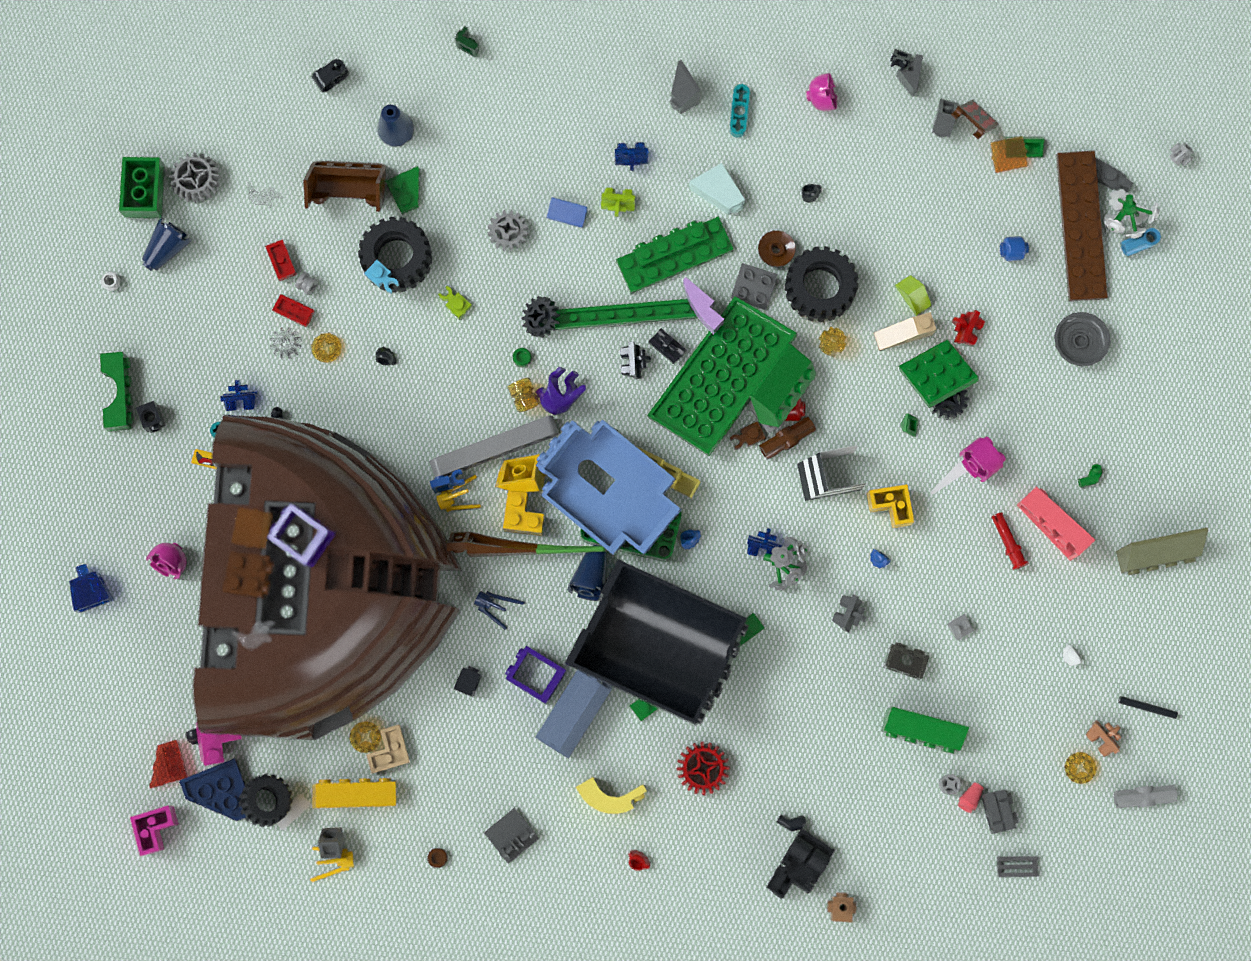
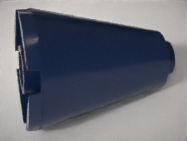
(394, 126)
(164, 245)
(589, 576)

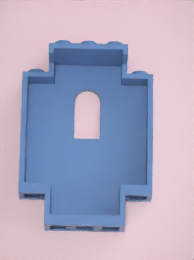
(632, 506)

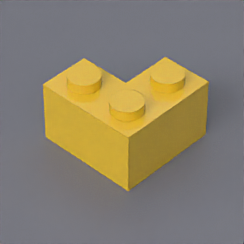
(894, 499)
(517, 519)

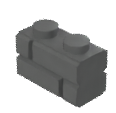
(999, 811)

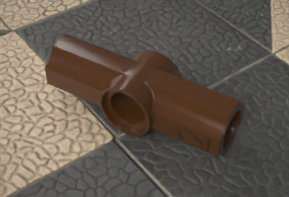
(787, 438)

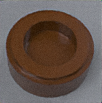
(437, 857)

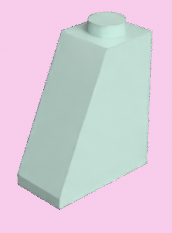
(718, 189)

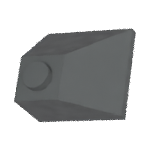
(685, 91)

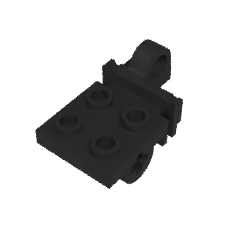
(802, 864)

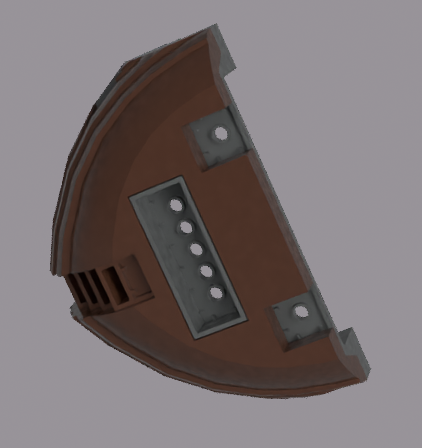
(356, 616)

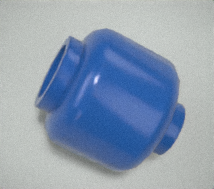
(1014, 248)

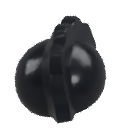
(810, 192)
(385, 356)
(192, 737)

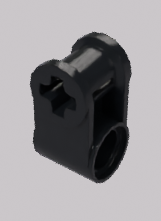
(328, 76)

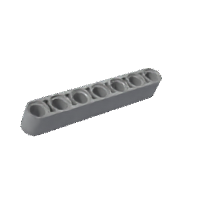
(495, 446)

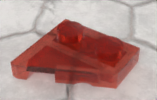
(168, 765)

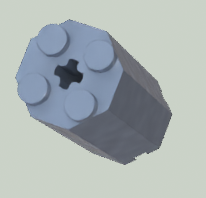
(573, 713)

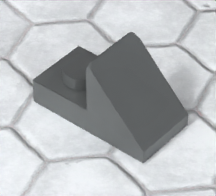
(910, 77)

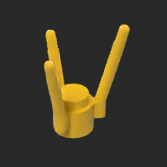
(446, 498)
(345, 862)

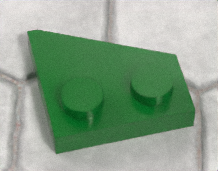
(405, 189)

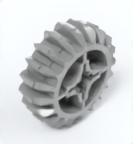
(180, 180)

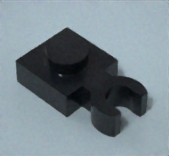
(900, 59)

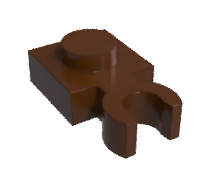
(750, 435)

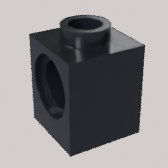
(145, 411)
(468, 681)

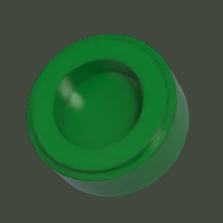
(522, 357)

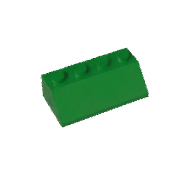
(782, 386)
(924, 729)

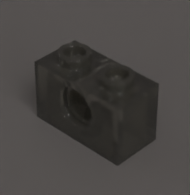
(894, 661)

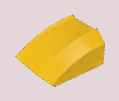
(520, 475)

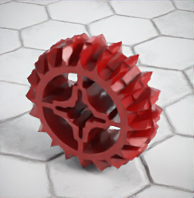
(697, 751)

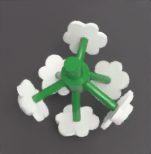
(1135, 213)

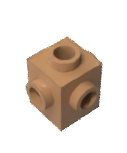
(844, 915)

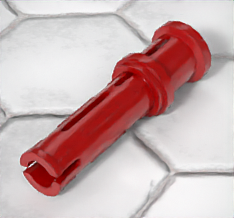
(1012, 549)

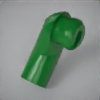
(1093, 476)

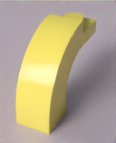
(612, 805)

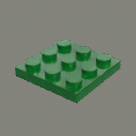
(938, 373)

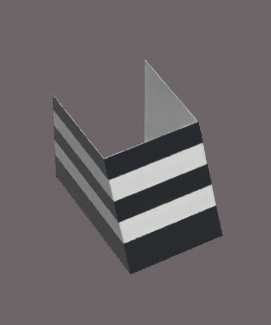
(813, 475)

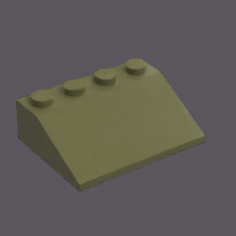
(1162, 551)

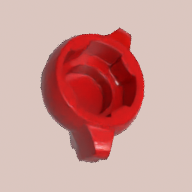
(638, 860)

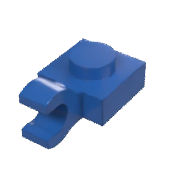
(444, 483)

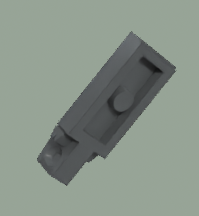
(1111, 177)

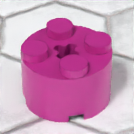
(982, 458)

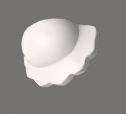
(1071, 656)

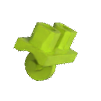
(617, 202)

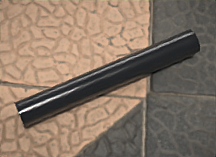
(1148, 707)

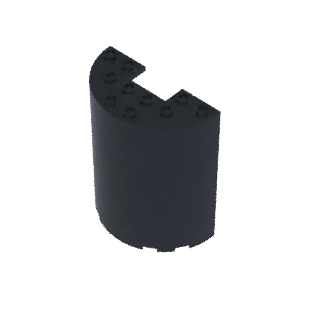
(659, 643)

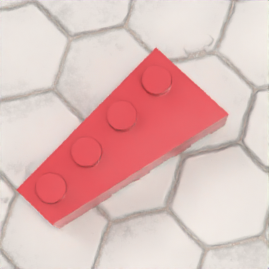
(1055, 523)

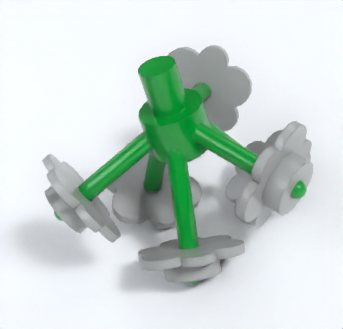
(781, 559)

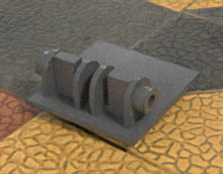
(754, 286)
(511, 835)

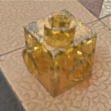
(829, 347)

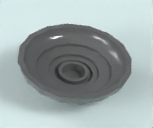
(1082, 339)

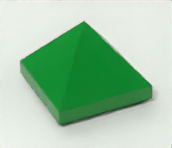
(909, 424)

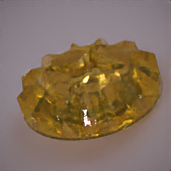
(334, 350)
(355, 737)
(1089, 766)

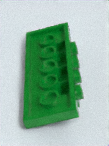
(674, 253)

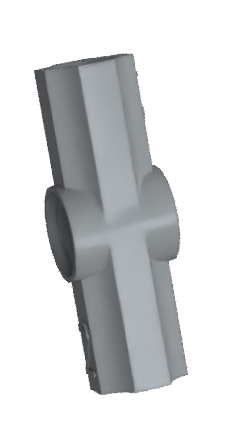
(1145, 796)

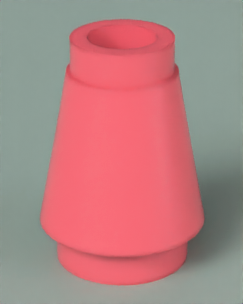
(970, 799)

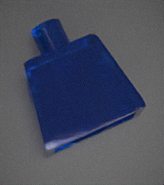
(88, 590)

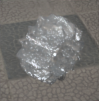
(289, 348)

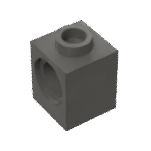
(331, 843)

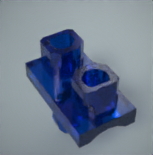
(631, 156)
(230, 399)
(755, 543)

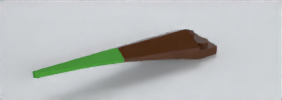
(485, 546)

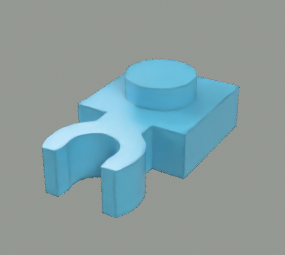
(380, 275)

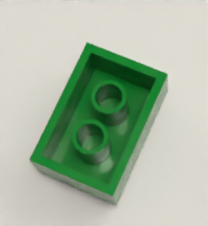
(141, 187)

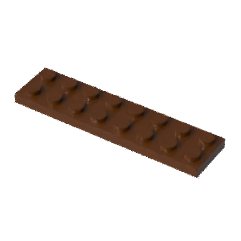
(1081, 226)

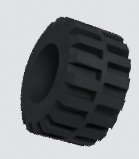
(281, 795)

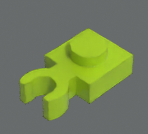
(456, 304)

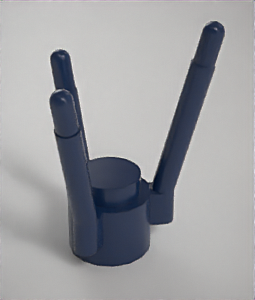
(485, 601)

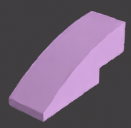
(702, 306)

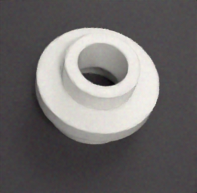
(107, 277)

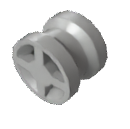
(306, 283)
(952, 782)

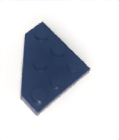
(217, 789)

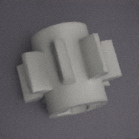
(1181, 154)

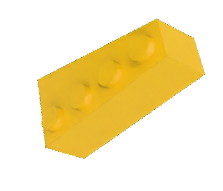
(353, 794)

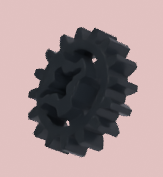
(540, 316)
(953, 405)

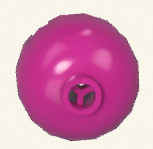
(822, 93)
(168, 559)

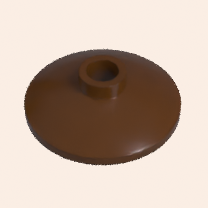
(779, 240)

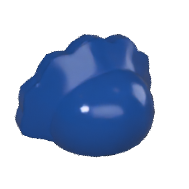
(690, 538)
(879, 559)

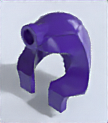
(552, 399)

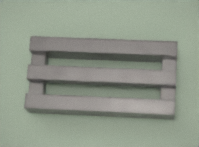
(1033, 866)

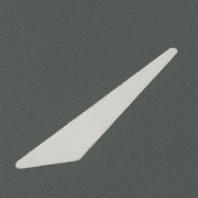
(955, 473)

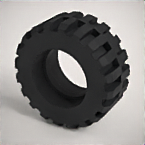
(397, 231)
(832, 263)

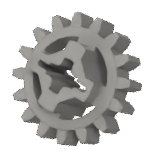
(500, 228)

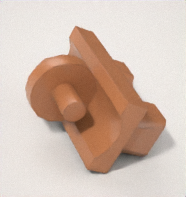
(1109, 745)

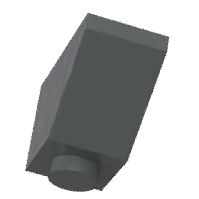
(943, 119)

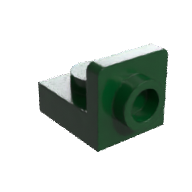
(468, 45)

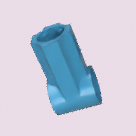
(1135, 245)

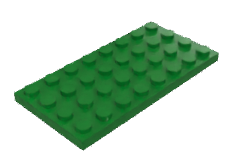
(721, 376)

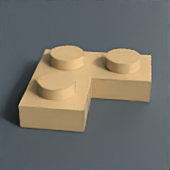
(393, 755)

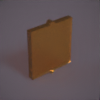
(1008, 154)
(251, 528)

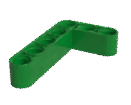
(653, 553)

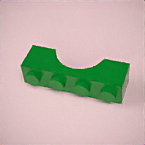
(118, 414)

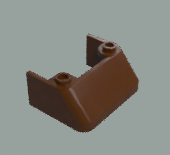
(345, 180)

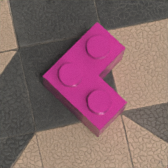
(211, 746)
(148, 827)

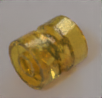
(524, 396)

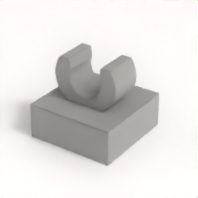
(960, 627)

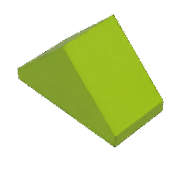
(914, 294)

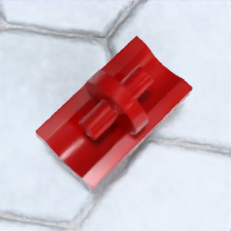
(965, 326)

